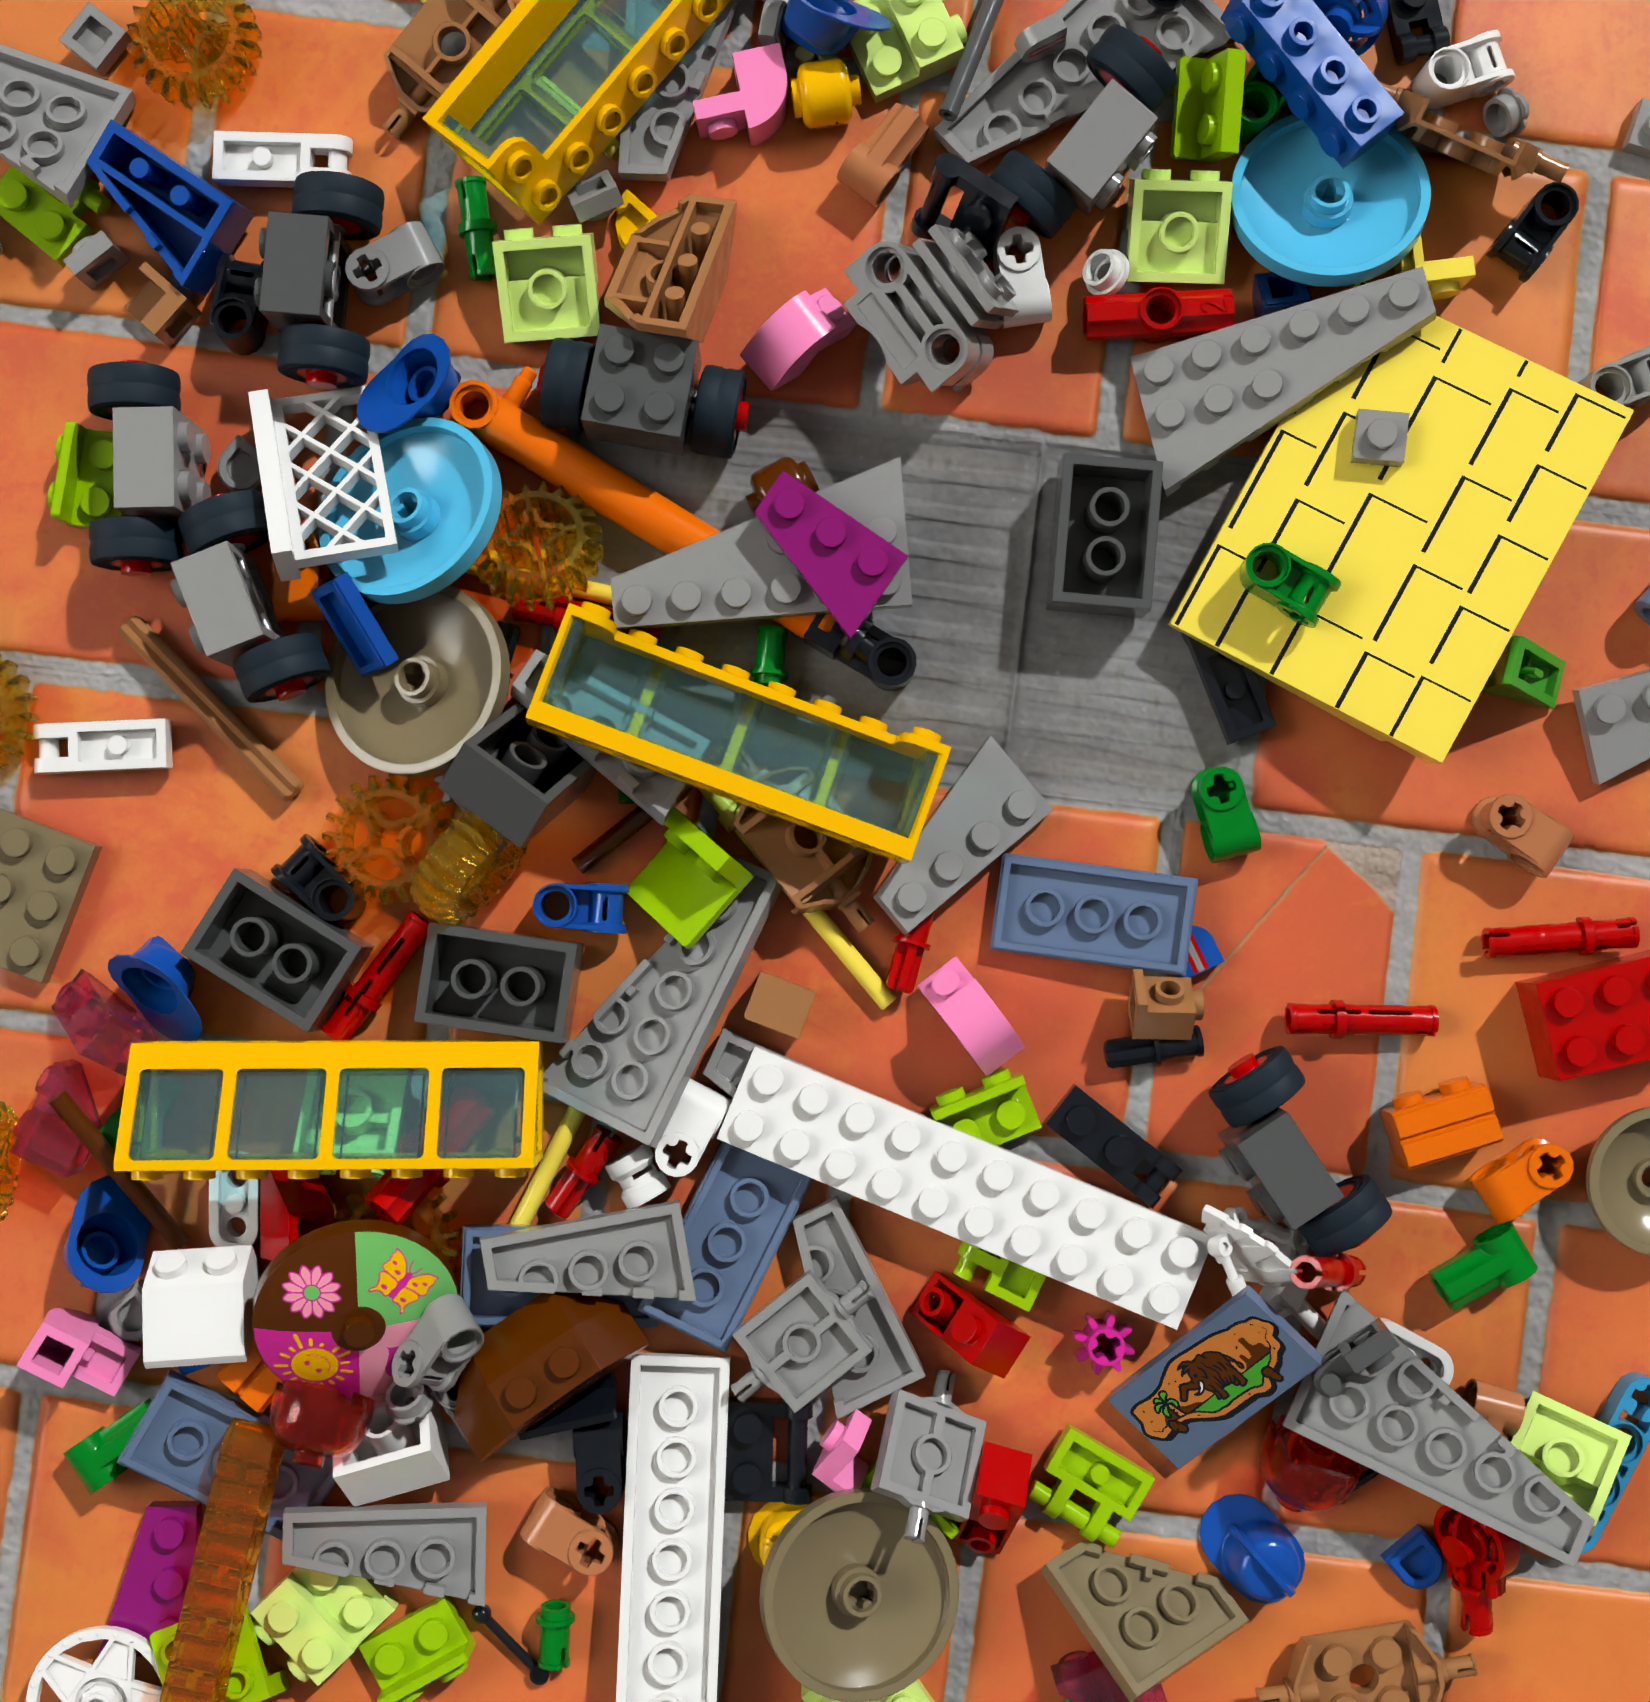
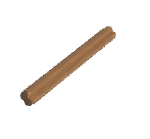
(211, 708)

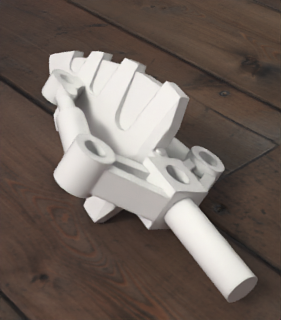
(1257, 1260)

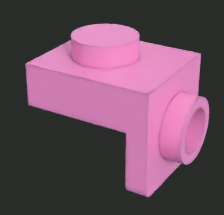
(838, 1463)

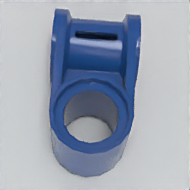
(586, 907)

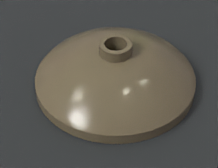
(1616, 1182)

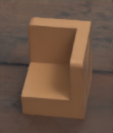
(162, 308)
(779, 1004)

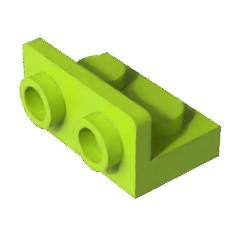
(1208, 106)
(83, 477)
(991, 1112)
(418, 1650)

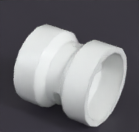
(642, 1187)

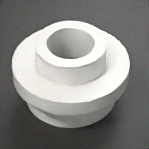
(1105, 272)

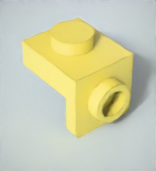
(1443, 276)

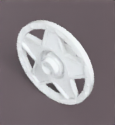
(104, 1681)

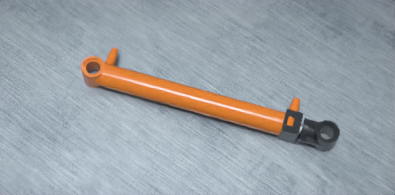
(645, 512)

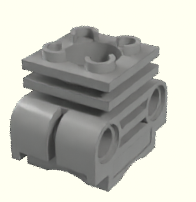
(931, 306)

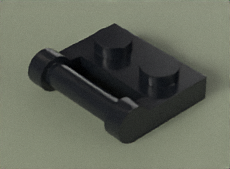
(982, 209)
(751, 1452)

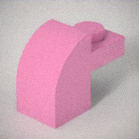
(758, 103)
(795, 335)
(971, 1016)
(77, 1347)

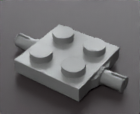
(802, 1341)
(929, 1456)

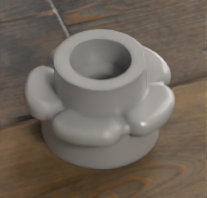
(1506, 113)
(399, 1397)

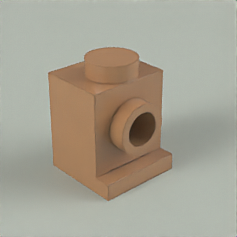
(1163, 1007)

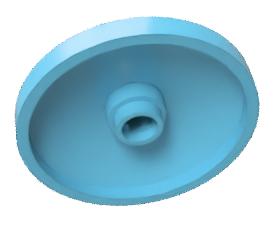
(1324, 221)
(442, 508)

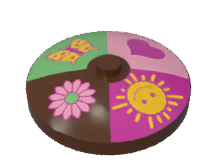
(345, 1303)

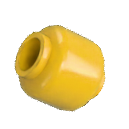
(824, 93)

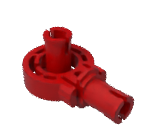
(1474, 1574)

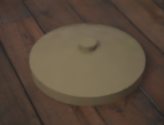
(431, 699)
(853, 1600)

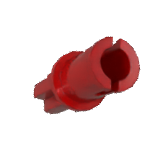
(908, 957)
(582, 1171)

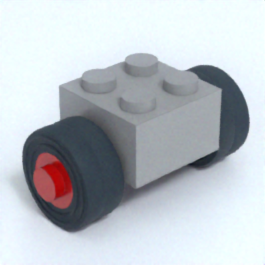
(1103, 142)
(154, 466)
(232, 604)

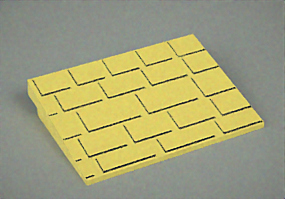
(1425, 552)

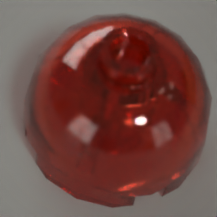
(318, 1421)
(1304, 1472)

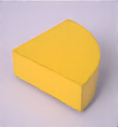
(631, 217)

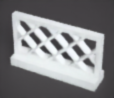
(282, 494)

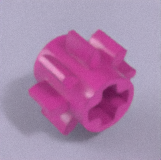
(1115, 1337)

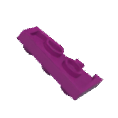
(831, 550)
(158, 1568)

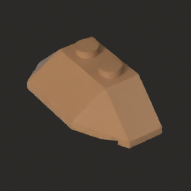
(675, 269)

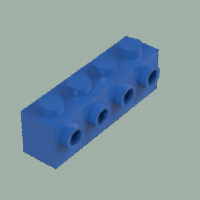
(1315, 73)

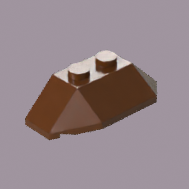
(540, 1363)

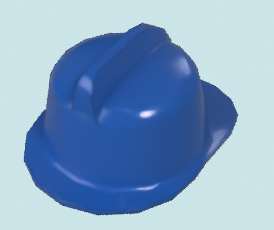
(829, 24)
(410, 386)
(160, 987)
(106, 1238)
(1252, 1548)

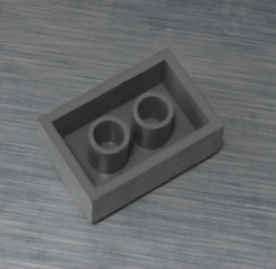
(1104, 535)
(516, 776)
(277, 949)
(499, 982)

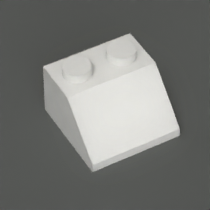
(199, 1306)
(394, 1457)

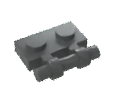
(1365, 1349)

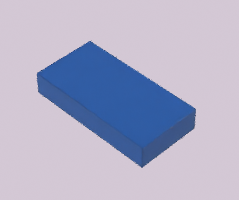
(354, 625)

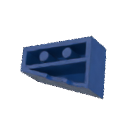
(171, 205)

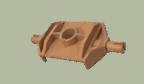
(416, 57)
(1480, 151)
(810, 877)
(1400, 1659)

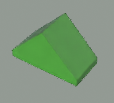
(1526, 674)

